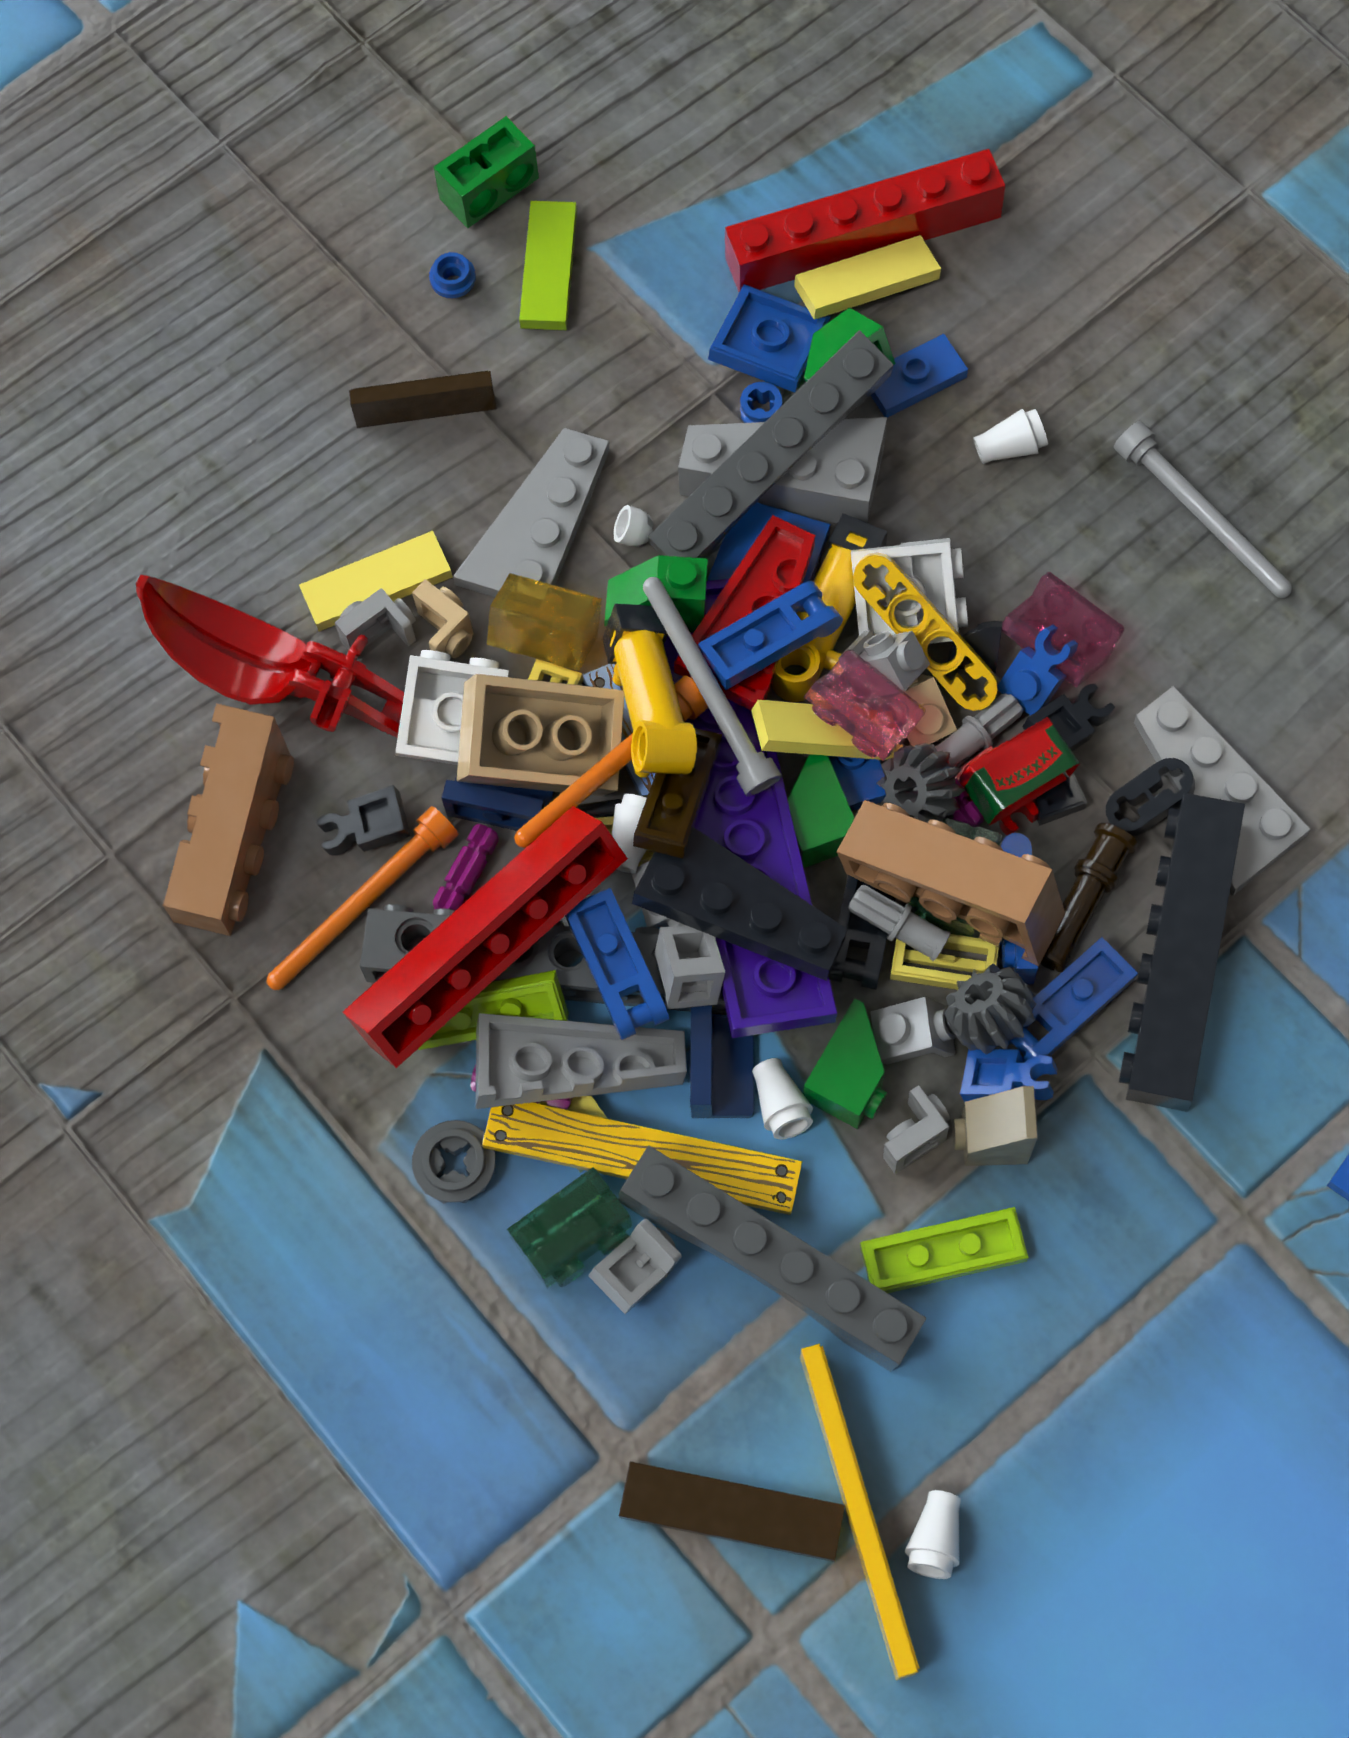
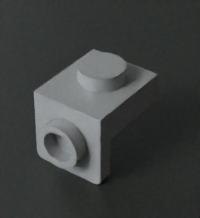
(374, 618)
(912, 1030)
(636, 1265)

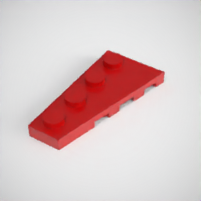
(768, 570)

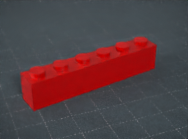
(864, 219)
(485, 935)

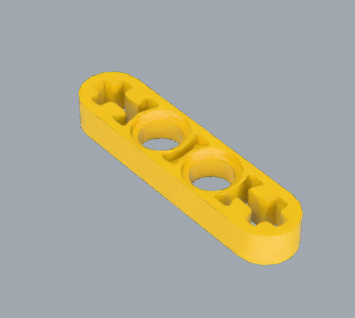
(929, 628)

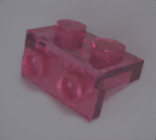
(1076, 620)
(865, 706)

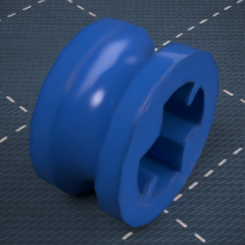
(763, 393)

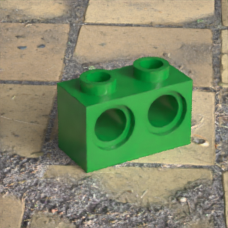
(486, 172)

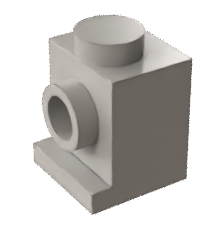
(894, 656)
(689, 967)

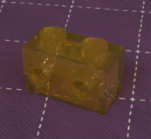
(544, 621)

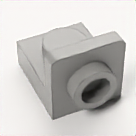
(913, 1140)

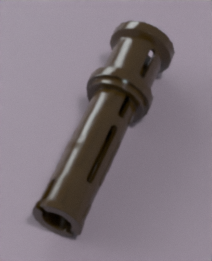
(1093, 878)

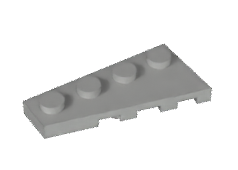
(540, 519)
(1268, 826)
(559, 1059)

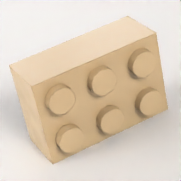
(536, 732)

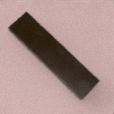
(732, 1511)

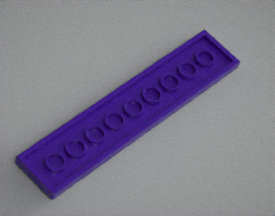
(760, 830)

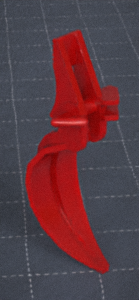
(260, 661)

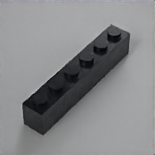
(1184, 952)

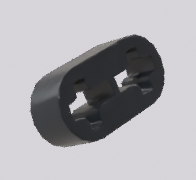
(1143, 787)

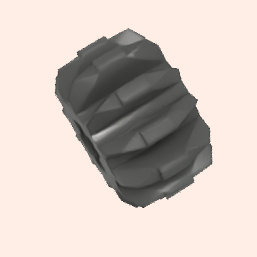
(921, 782)
(990, 1009)

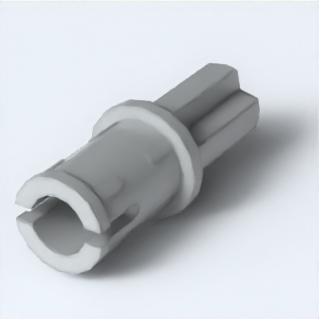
(981, 729)
(898, 922)

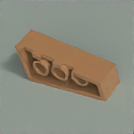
(229, 821)
(955, 876)

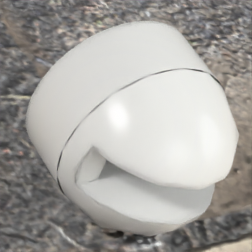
(632, 526)

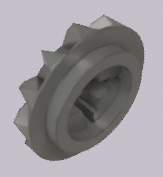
(428, 1162)

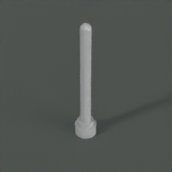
(1138, 446)
(754, 769)

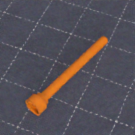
(691, 705)
(432, 832)

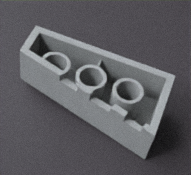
(825, 483)

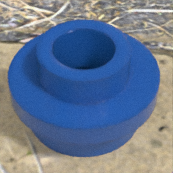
(452, 265)

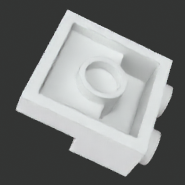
(932, 569)
(434, 705)

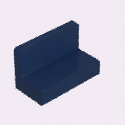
(493, 804)
(719, 1068)

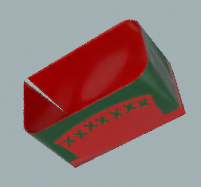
(1018, 771)

